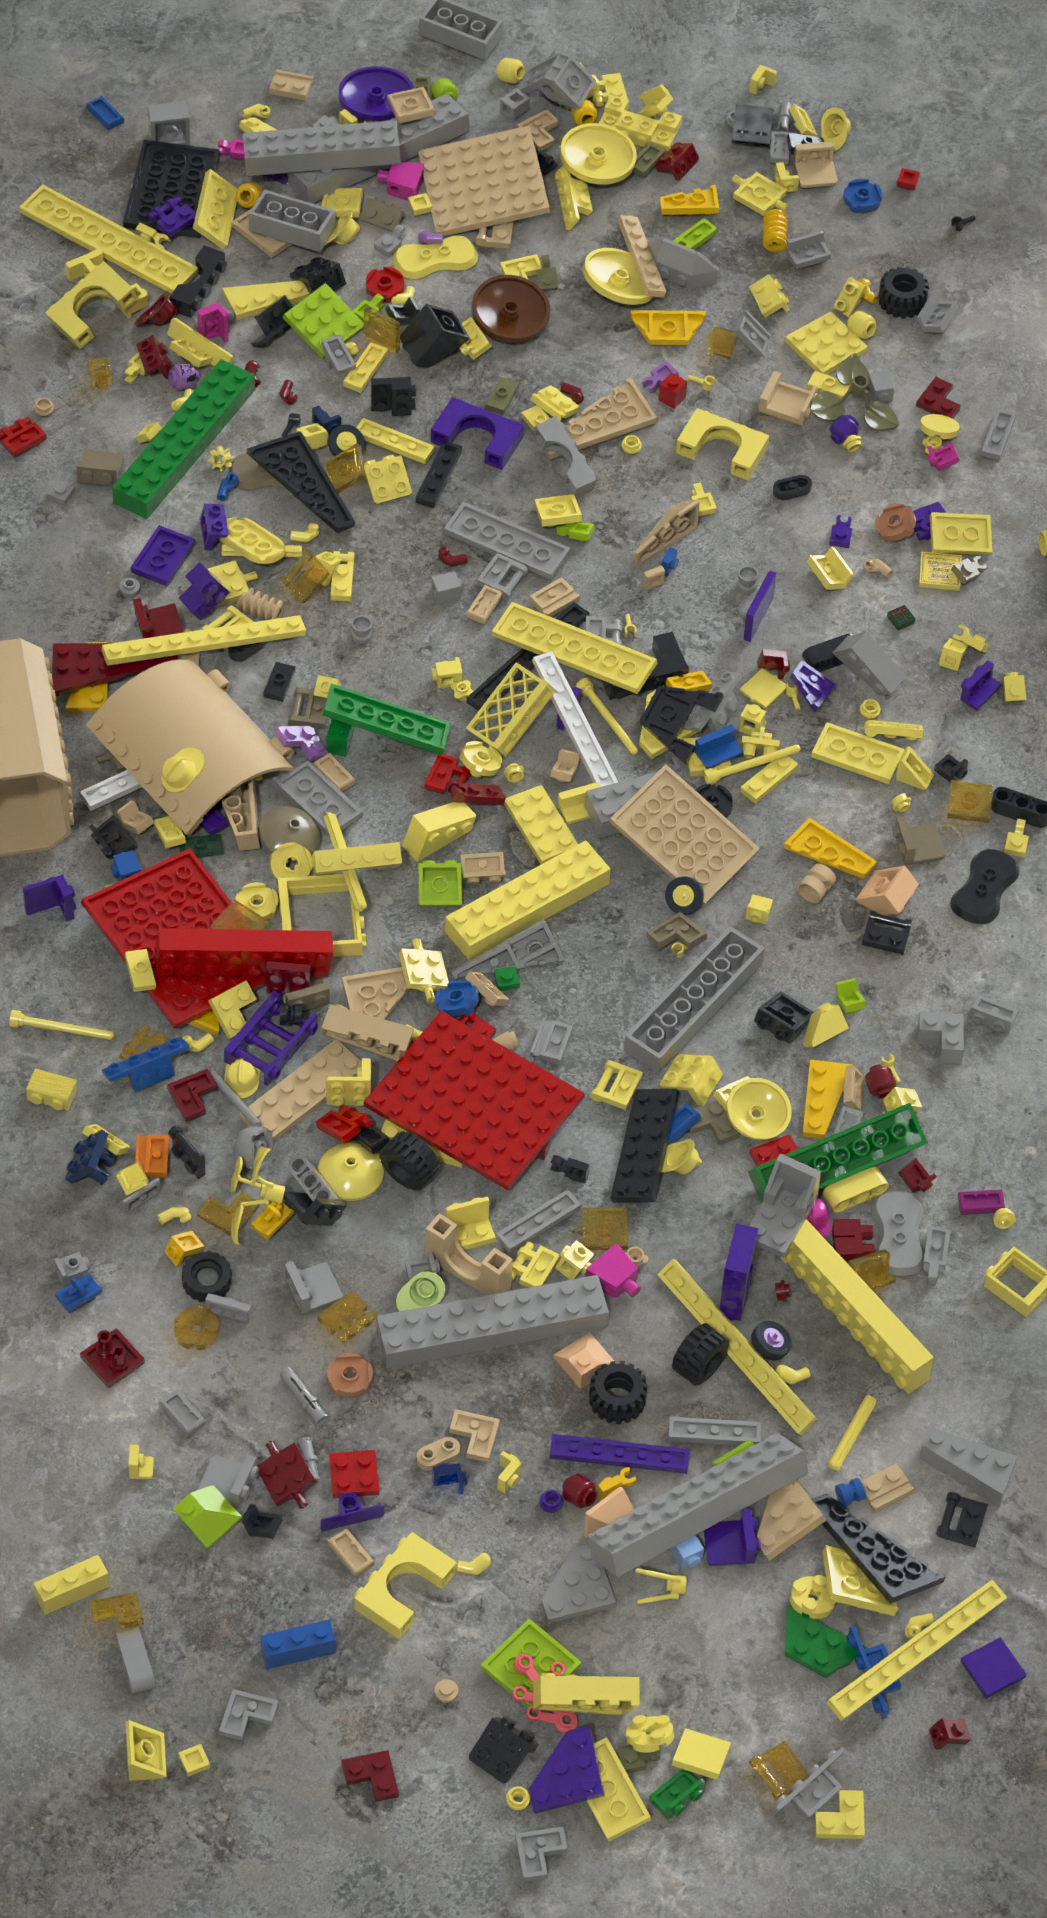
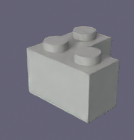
(944, 1031)

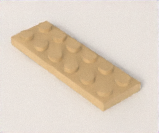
(302, 1089)

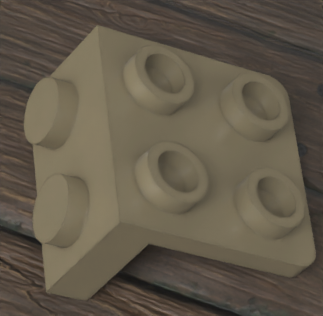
(99, 467)
(918, 842)
(310, 997)

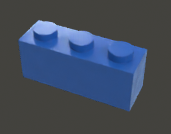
(298, 1644)

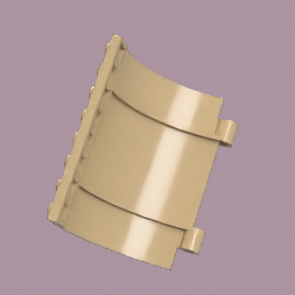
(180, 709)

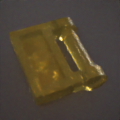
(308, 580)
(784, 1764)

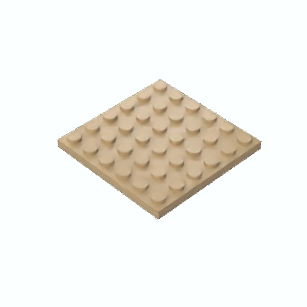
(484, 181)

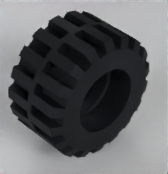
(903, 292)
(409, 1160)
(700, 1354)
(623, 1377)

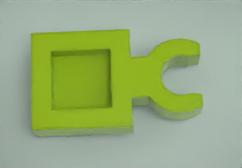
(579, 530)

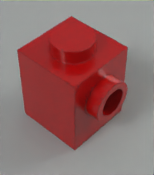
(672, 390)

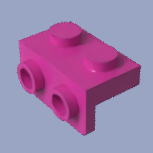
(213, 322)

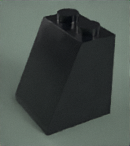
(432, 335)

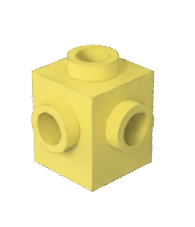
(576, 1256)

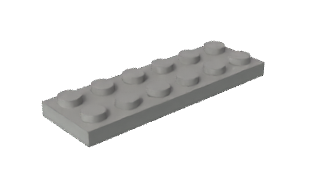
(508, 539)

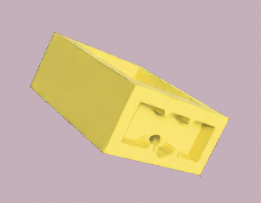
(1029, 1268)

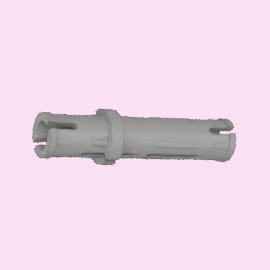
(318, 1414)

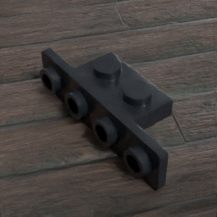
(272, 320)

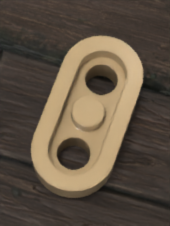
(439, 1453)

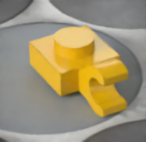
(609, 1484)

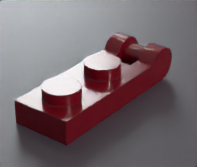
(475, 793)

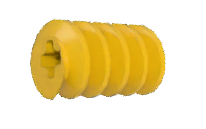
(775, 231)

